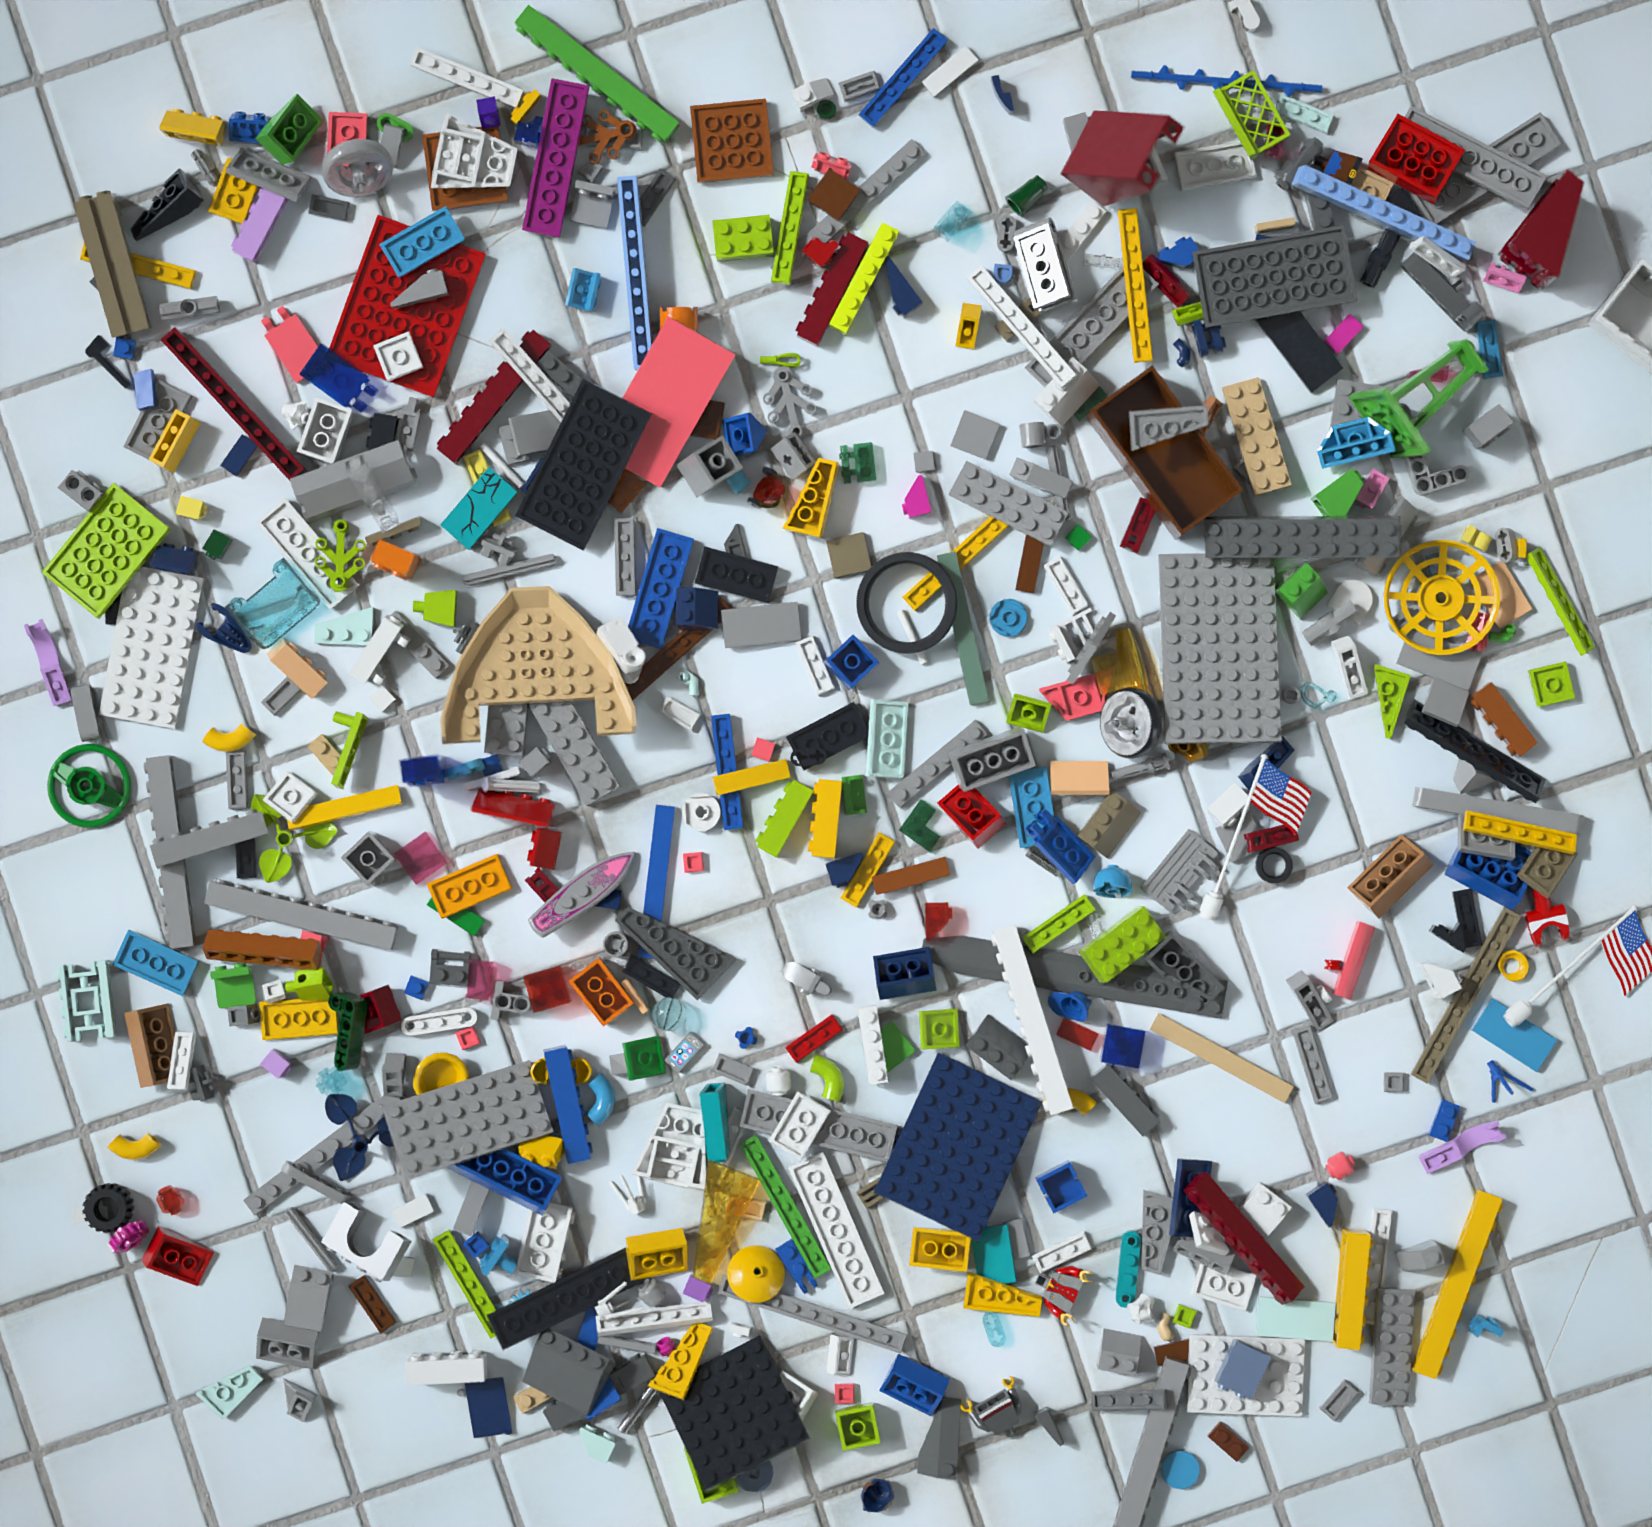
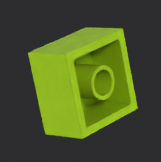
(857, 1426)

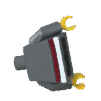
(997, 1412)

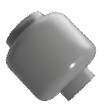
(652, 1292)

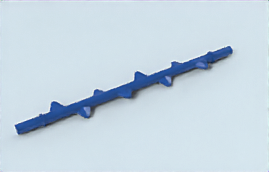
(1217, 82)

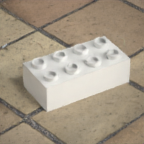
(446, 1368)

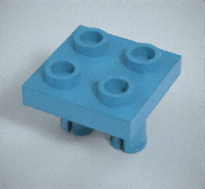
(498, 1257)

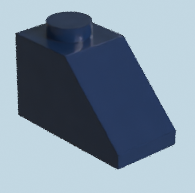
(843, 869)
(1324, 1201)

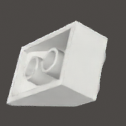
(1264, 1209)

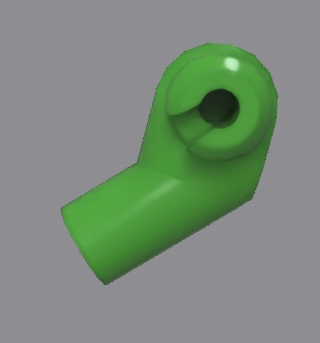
(1505, 635)

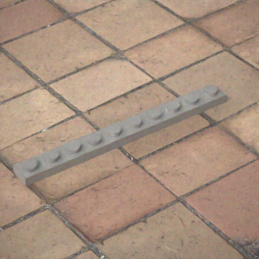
(870, 190)
(319, 1154)
(826, 1319)

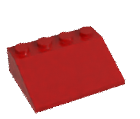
(1415, 159)
(514, 808)

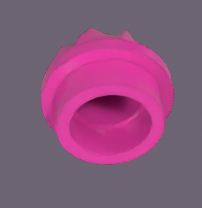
(665, 1346)

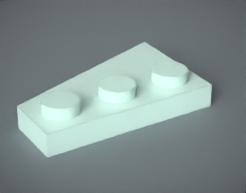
(346, 629)
(230, 1391)

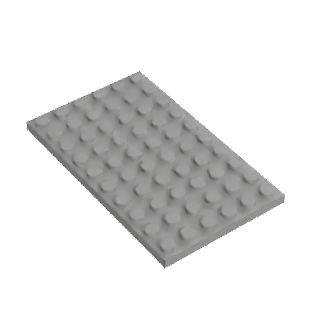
(1219, 649)

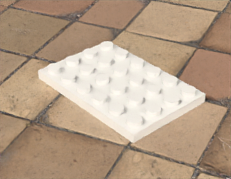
(1277, 1393)

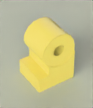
(1476, 539)

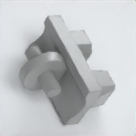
(499, 545)

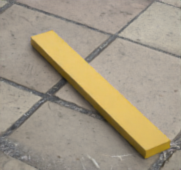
(1135, 285)
(965, 553)

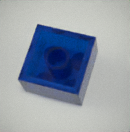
(1122, 1045)

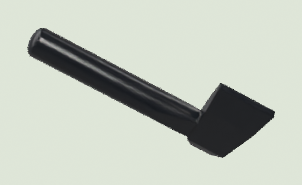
(94, 350)

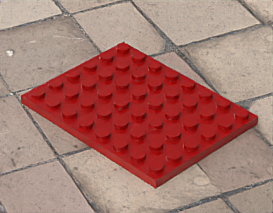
(432, 323)

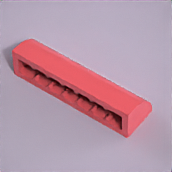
(1353, 960)

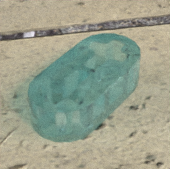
(989, 1330)

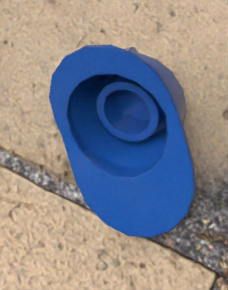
(1070, 1005)

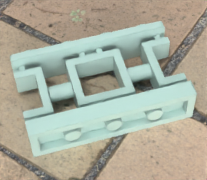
(104, 998)

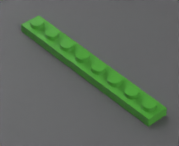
(785, 1206)

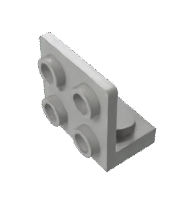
(592, 204)

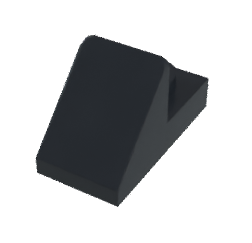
(1455, 937)

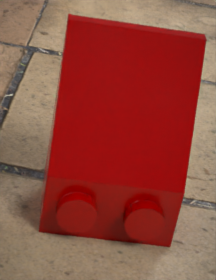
(972, 815)
(177, 1256)

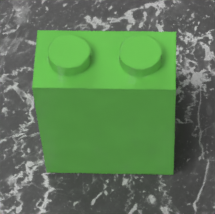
(1339, 495)
(1302, 590)

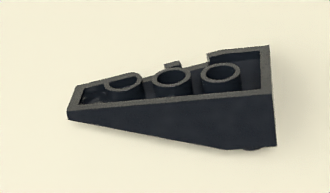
(174, 203)

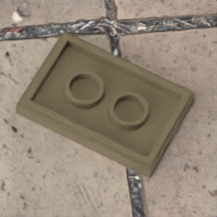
(1545, 869)

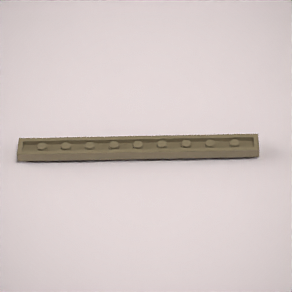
(1466, 995)

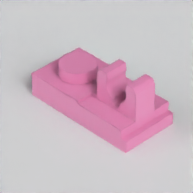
(1503, 278)
(1371, 489)

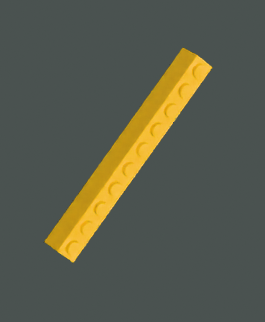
(1457, 1284)

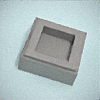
(923, 461)
(1393, 1082)

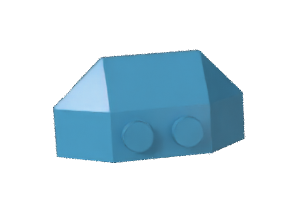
(1354, 442)

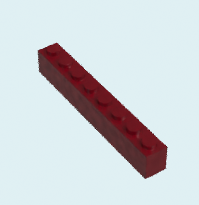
(489, 401)
(1244, 1238)

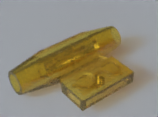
(1121, 669)

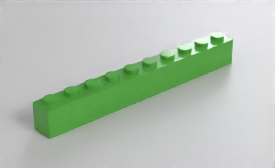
(597, 74)

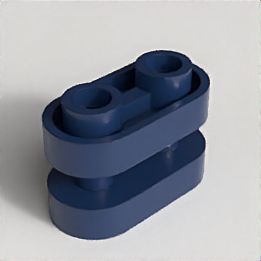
(1217, 342)

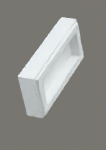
(679, 713)
(412, 1210)

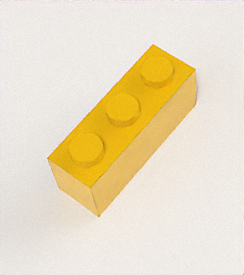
(174, 441)

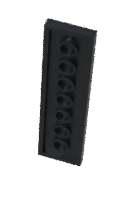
(1477, 753)
(561, 1299)

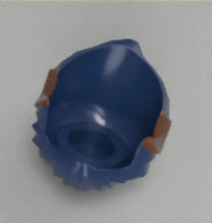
(877, 1495)

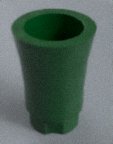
(1026, 195)

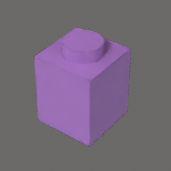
(697, 1289)

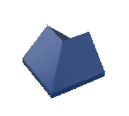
(743, 434)

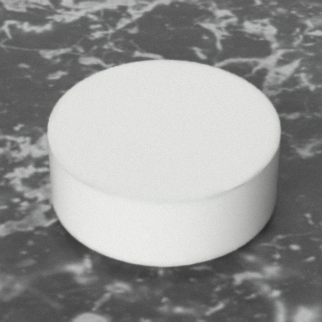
(1323, 993)

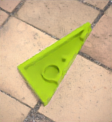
(1391, 692)

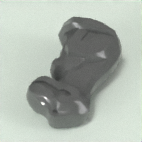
(1311, 149)

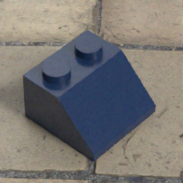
(175, 560)
(696, 608)

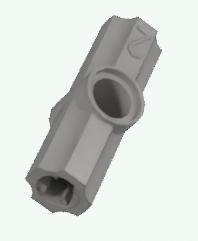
(202, 306)
(1330, 623)

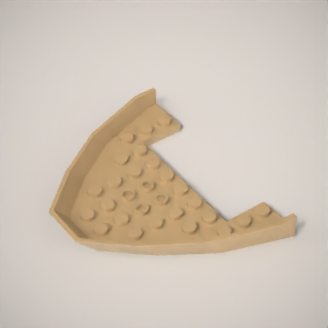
(534, 652)

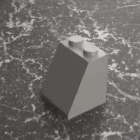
(709, 466)

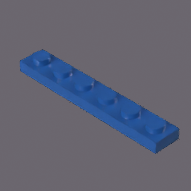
(903, 77)
(725, 764)

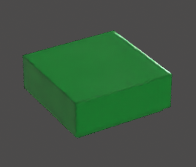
(1078, 537)

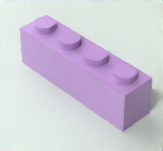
(259, 225)

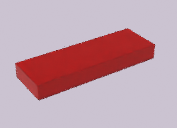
(814, 1038)

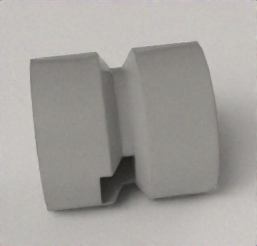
(615, 944)

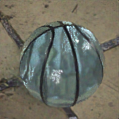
(668, 1014)

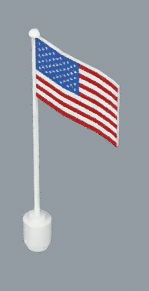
(1276, 797)
(1625, 951)

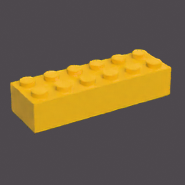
(1351, 1288)

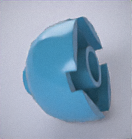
(1112, 881)

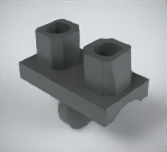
(466, 637)
(203, 1083)

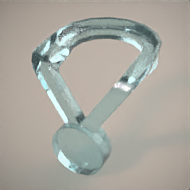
(1330, 696)

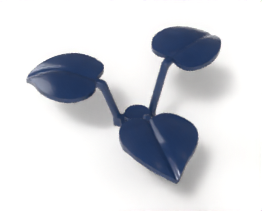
(345, 1160)

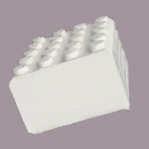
(1627, 315)

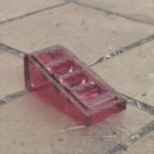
(1440, 376)

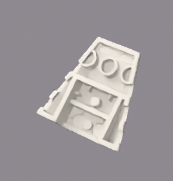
(471, 158)
(675, 1149)

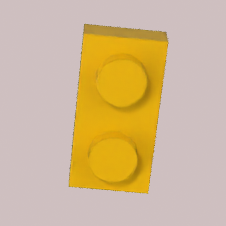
(530, 101)

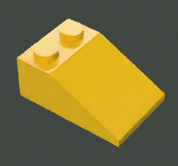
(939, 1249)

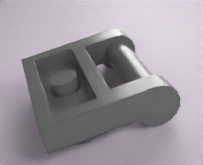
(449, 973)

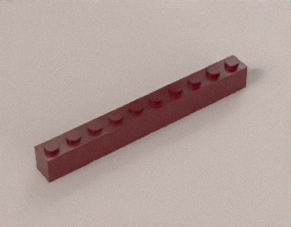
(233, 404)

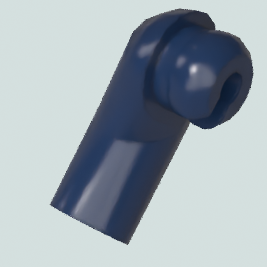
(1184, 355)

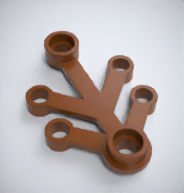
(604, 135)

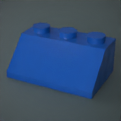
(914, 1384)

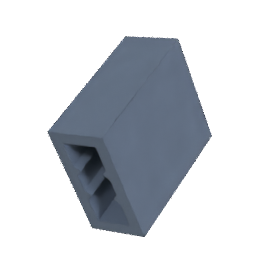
(1242, 1369)

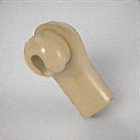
(1163, 1328)

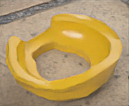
(1523, 965)

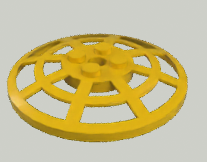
(1454, 597)

